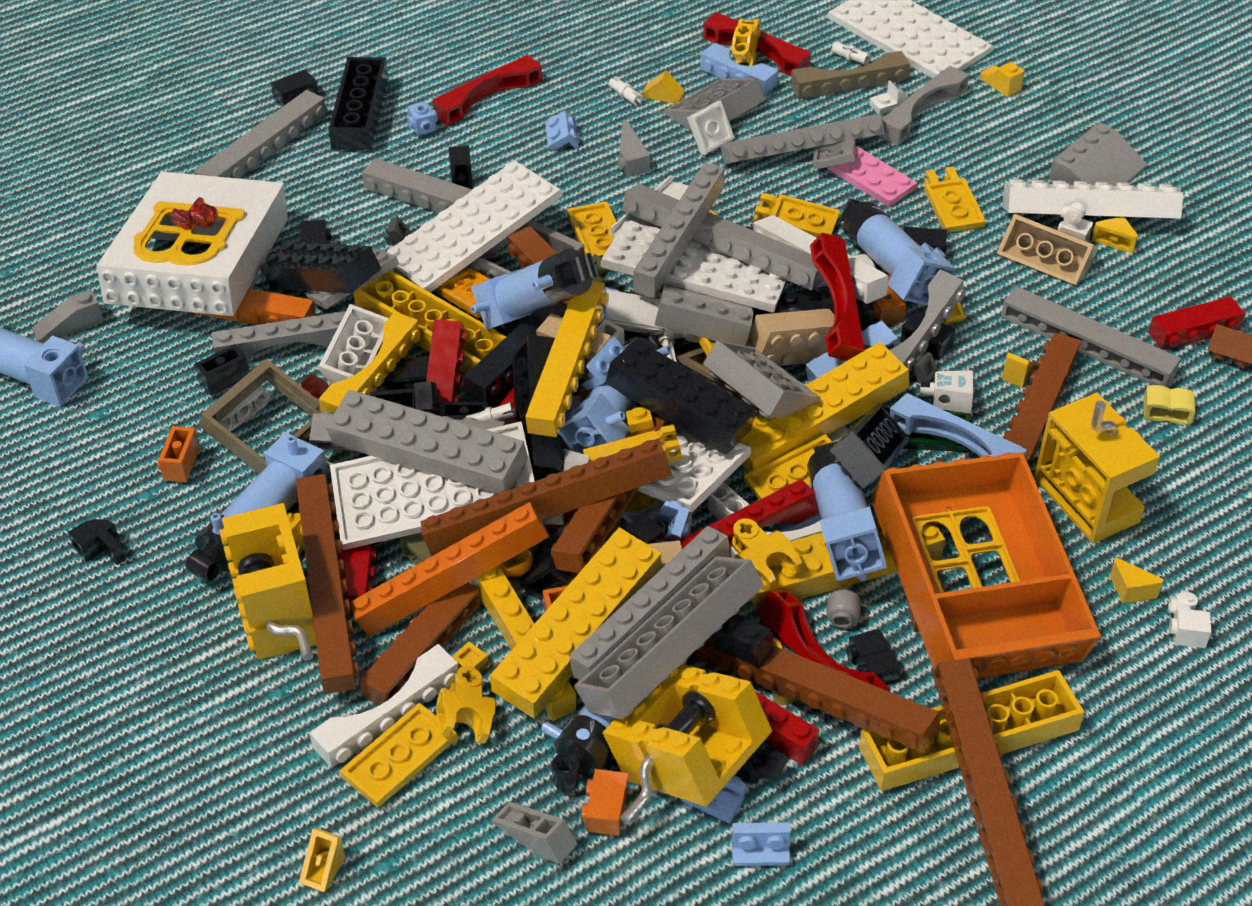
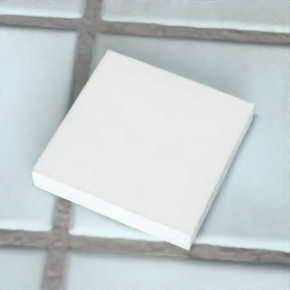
(710, 127)

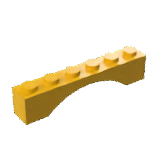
(399, 336)

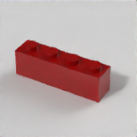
(1195, 322)
(446, 357)
(359, 570)
(789, 732)

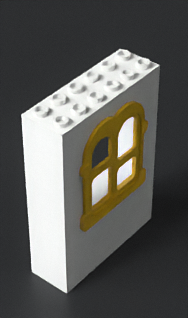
(210, 282)

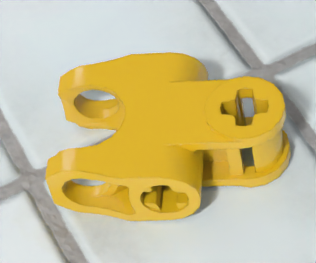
(745, 41)
(764, 550)
(465, 705)

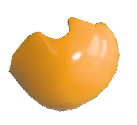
(518, 564)

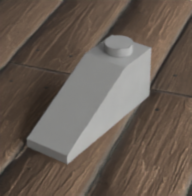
(633, 155)
(69, 317)
(537, 831)

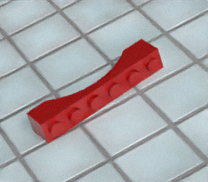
(786, 56)
(517, 74)
(831, 259)
(786, 505)
(788, 620)

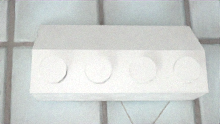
(353, 344)

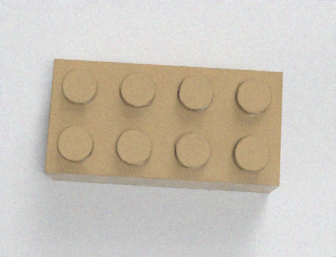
(791, 336)

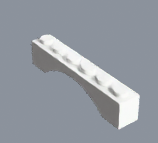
(345, 735)

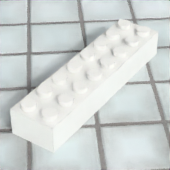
(1098, 199)

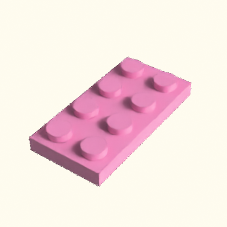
(875, 178)

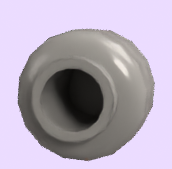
(843, 608)

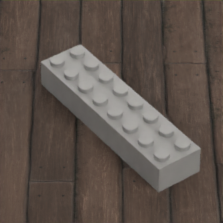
(427, 442)
(669, 637)

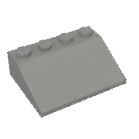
(735, 94)
(1098, 157)
(704, 316)
(758, 379)

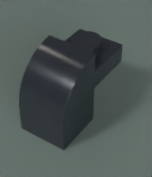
(97, 537)
(762, 765)

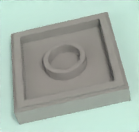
(834, 154)

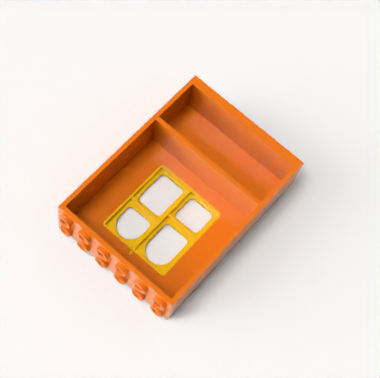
(1001, 627)

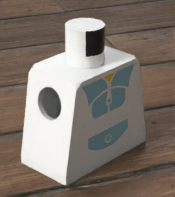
(950, 390)

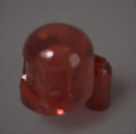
(199, 214)
(314, 385)

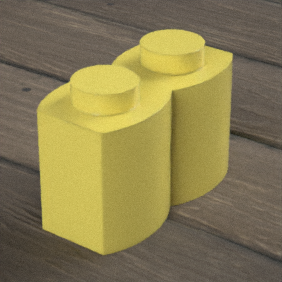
(1168, 404)

